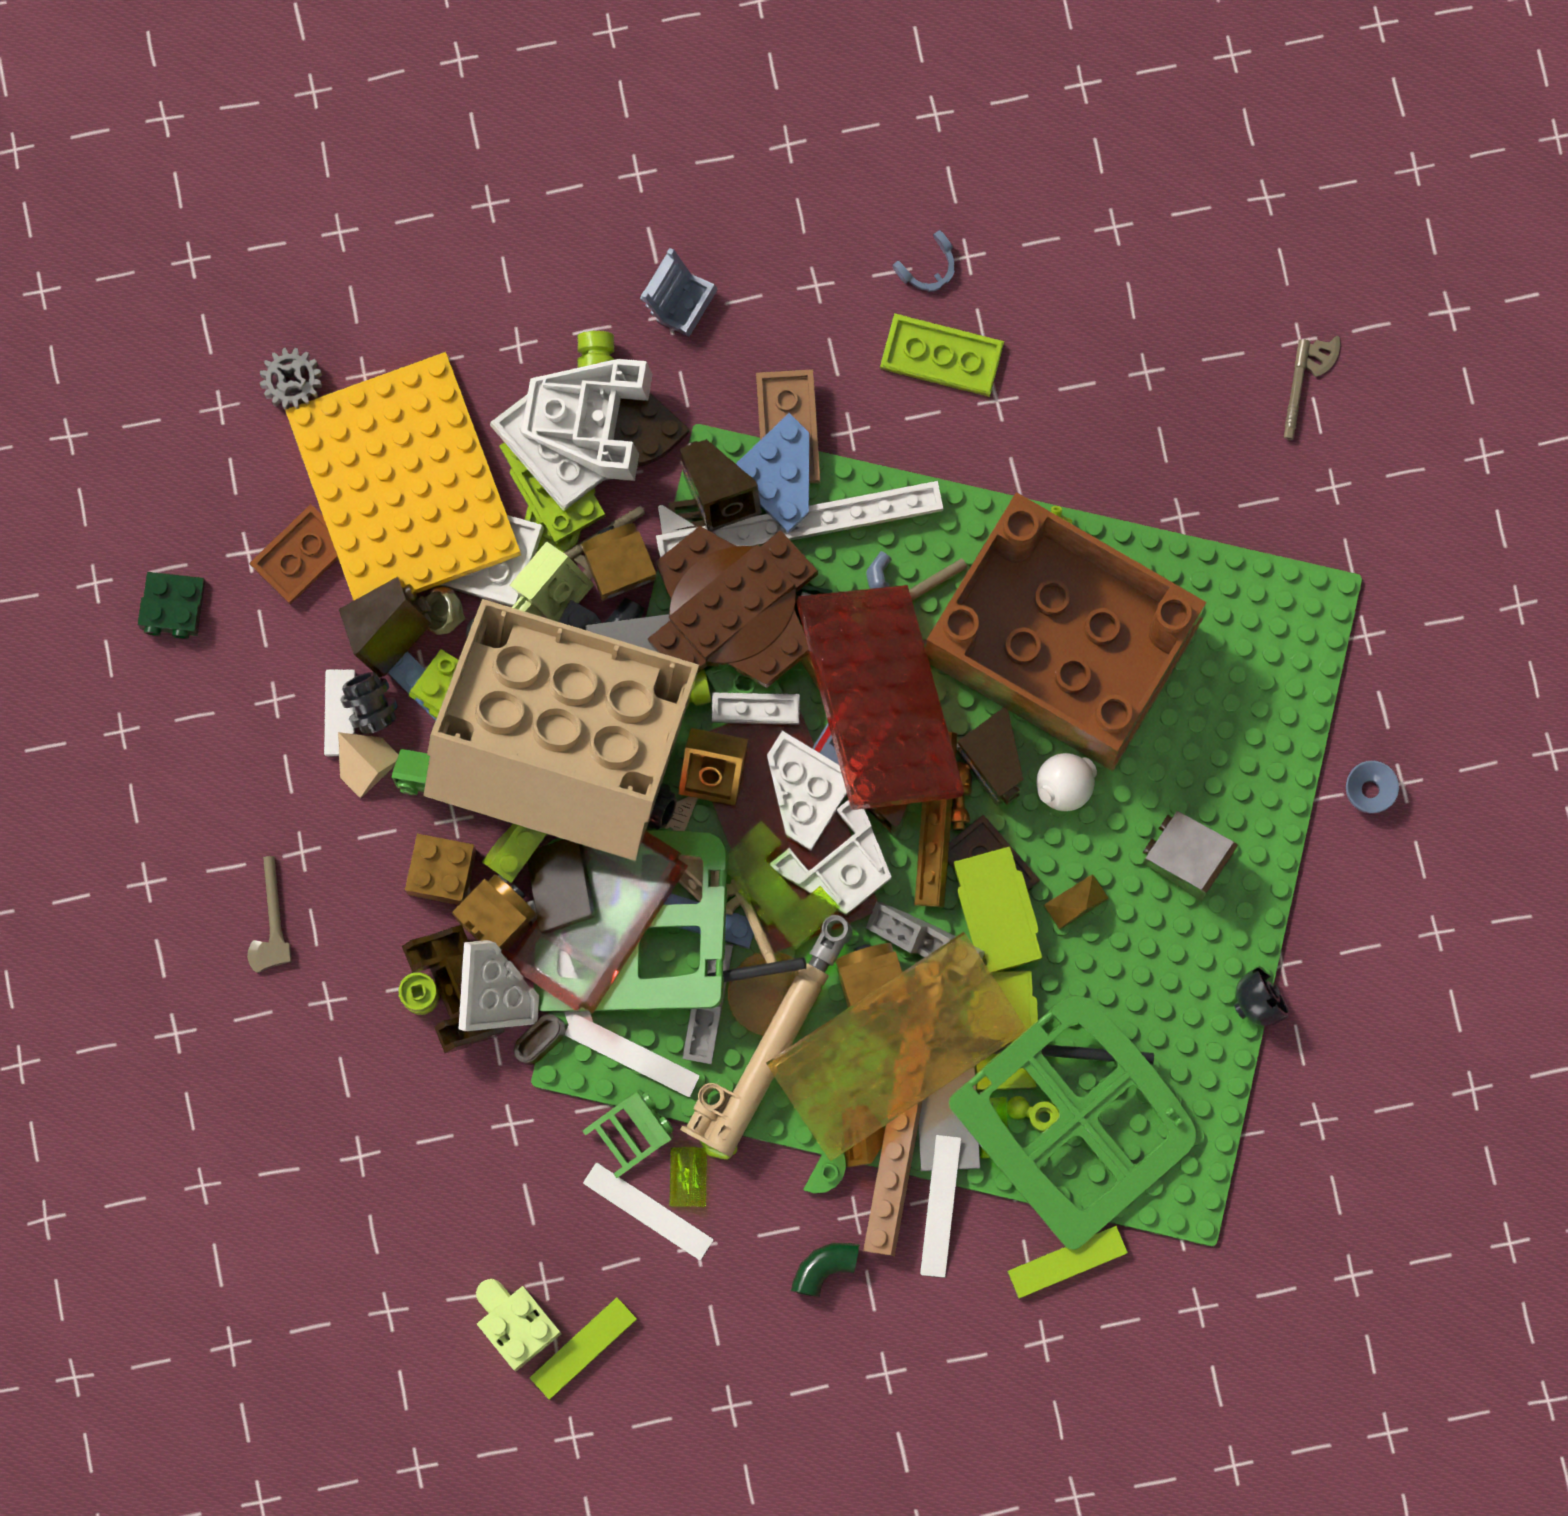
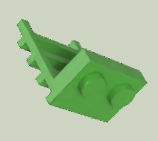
(653, 1127)

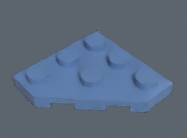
(782, 472)

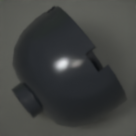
(1260, 999)

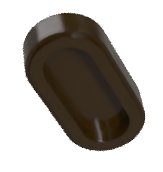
(539, 1039)

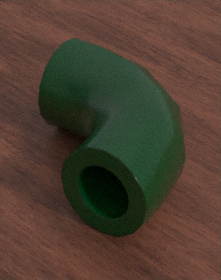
(821, 1264)

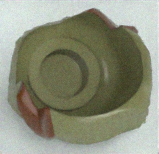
(445, 610)

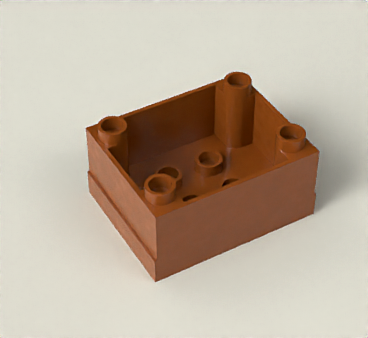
(1064, 631)

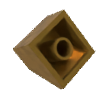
(712, 766)

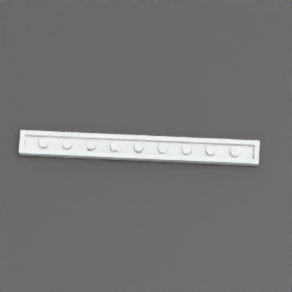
(827, 517)

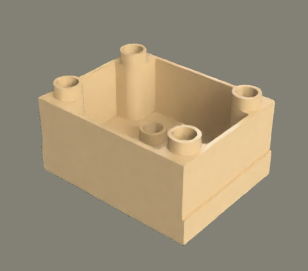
(558, 729)

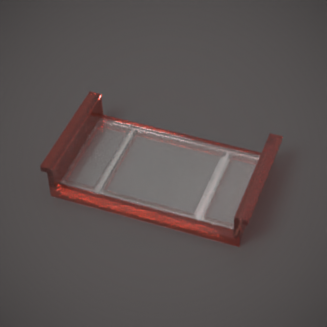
(586, 957)

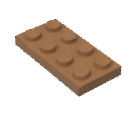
(793, 394)

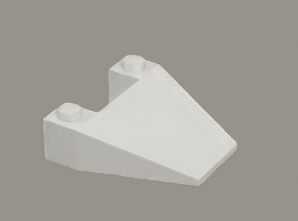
(579, 413)

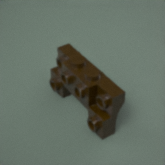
(444, 956)

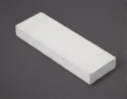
(755, 708)
(335, 714)

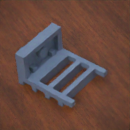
(677, 295)

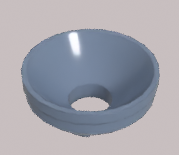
(1379, 774)

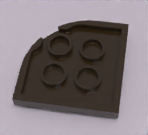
(649, 427)

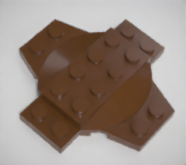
(734, 604)

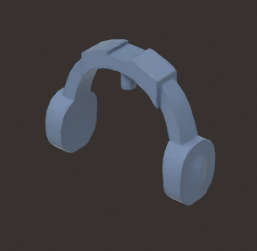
(906, 276)

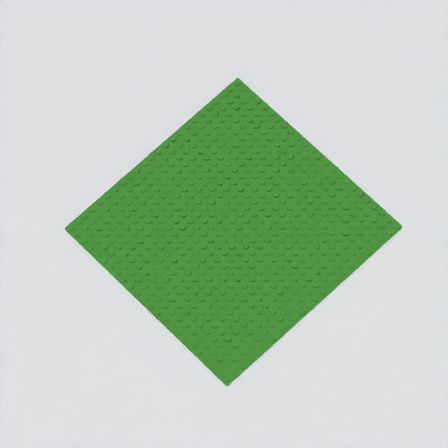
(1224, 743)

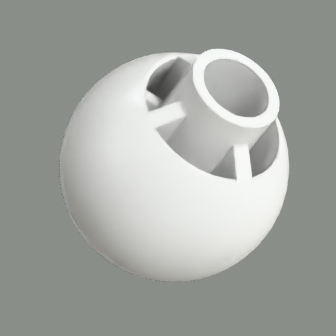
(1066, 781)

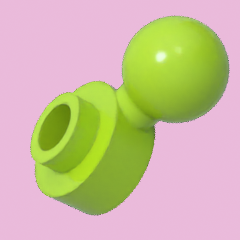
(1019, 1108)

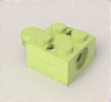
(549, 584)
(514, 1323)

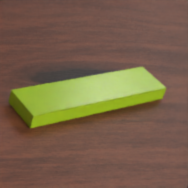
(1067, 1262)
(583, 1348)

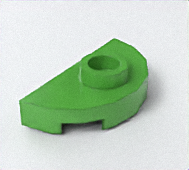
(826, 1174)

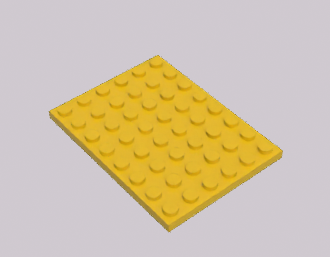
(403, 479)

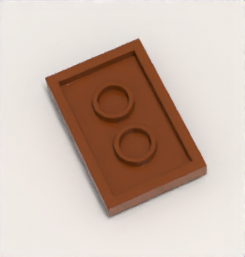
(297, 555)

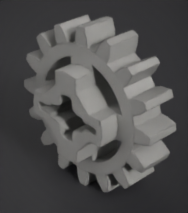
(296, 368)

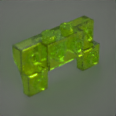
(771, 894)

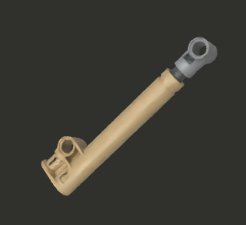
(727, 1120)

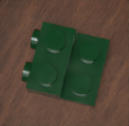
(171, 605)

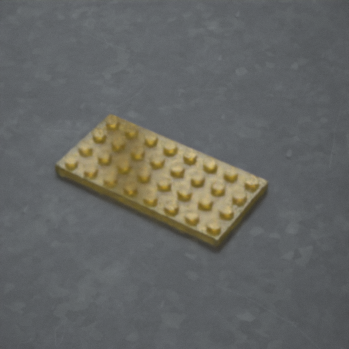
(896, 1046)

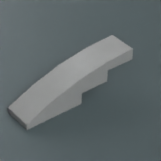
(908, 931)
(705, 1022)

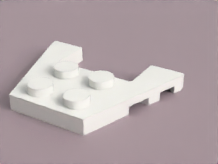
(847, 873)

